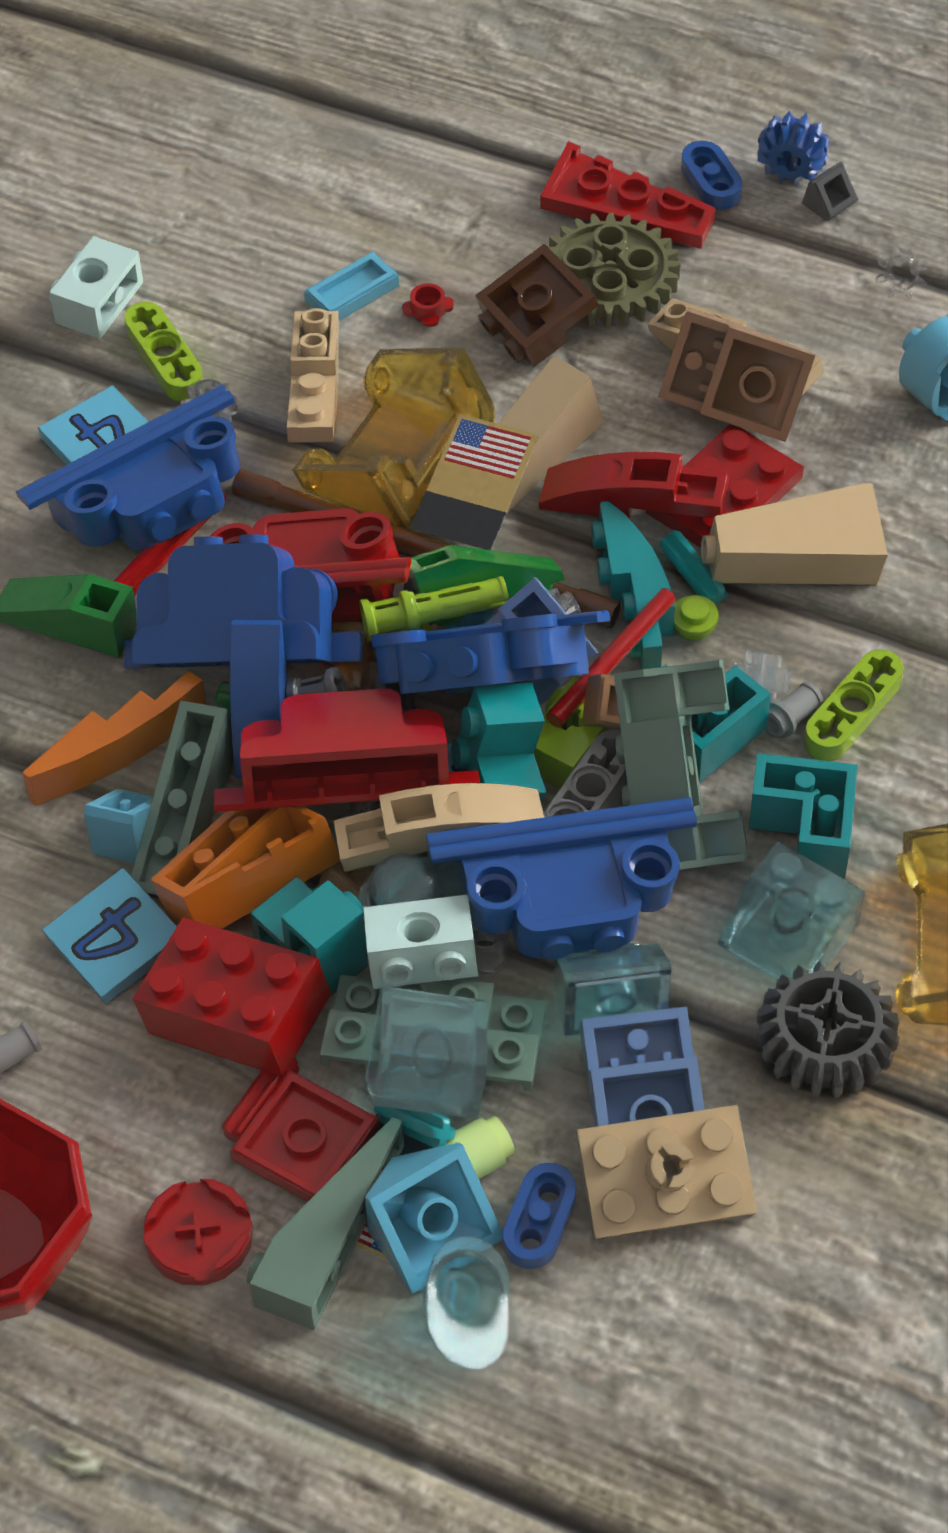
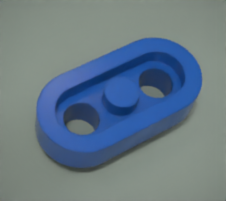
(711, 174)
(539, 1219)

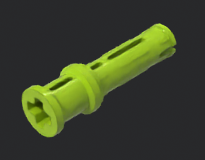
(411, 610)

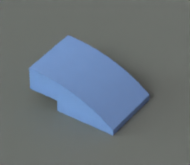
(640, 1066)

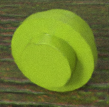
(695, 617)

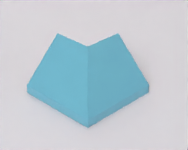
(425, 1203)

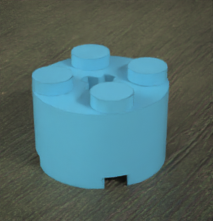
(925, 366)

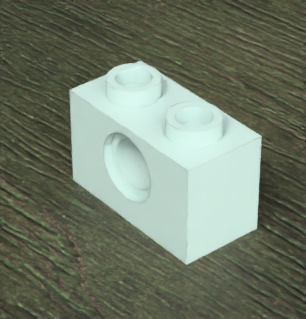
(96, 287)
(420, 941)

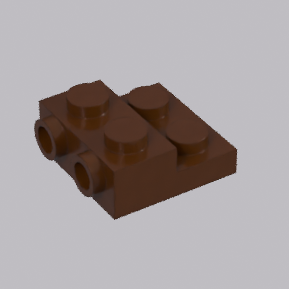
(534, 306)

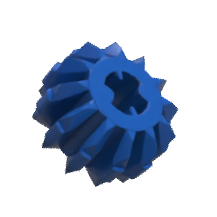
(793, 148)

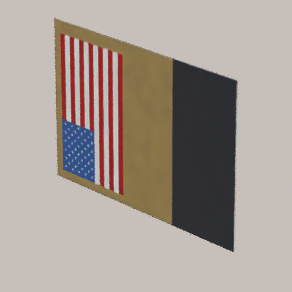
(474, 482)

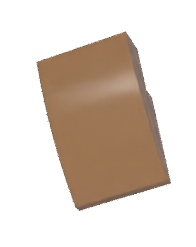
(736, 374)

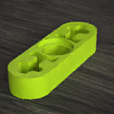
(164, 335)
(850, 723)

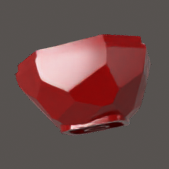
(41, 1208)

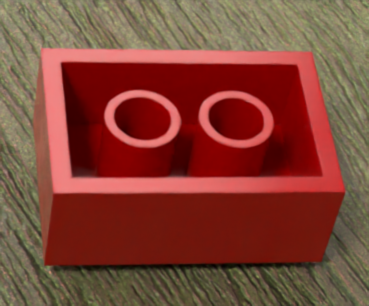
(232, 996)

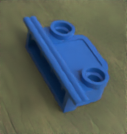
(146, 480)
(190, 610)
(485, 653)
(568, 877)

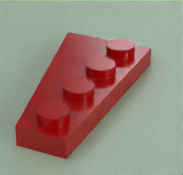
(593, 186)

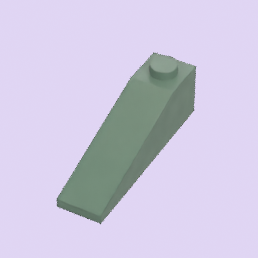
(183, 801)
(315, 1245)

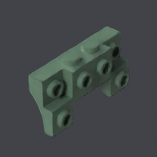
(661, 754)
(513, 1025)

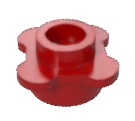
(427, 304)

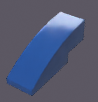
(256, 676)

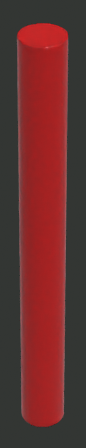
(612, 655)

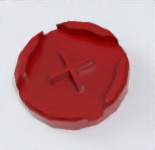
(198, 1232)

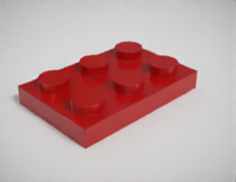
(755, 476)

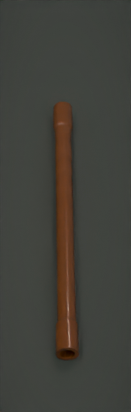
(274, 494)

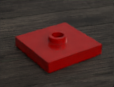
(303, 1136)

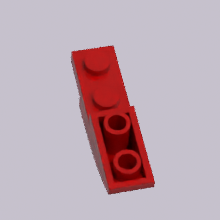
(634, 482)

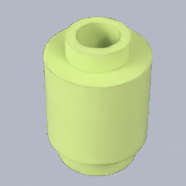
(485, 1144)

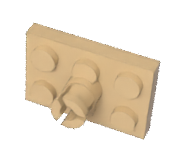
(665, 1172)

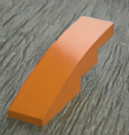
(103, 747)

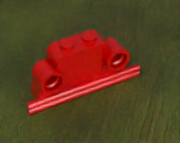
(346, 545)
(339, 752)

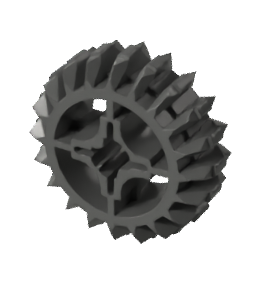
(860, 1029)

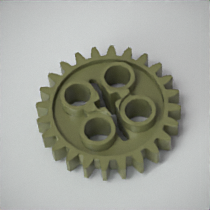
(620, 265)

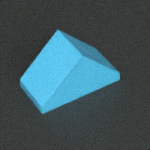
(117, 823)

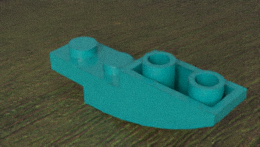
(632, 577)

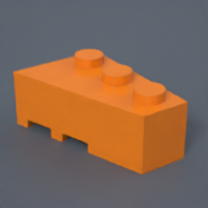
(244, 863)

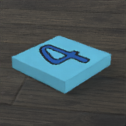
(90, 425)
(111, 935)

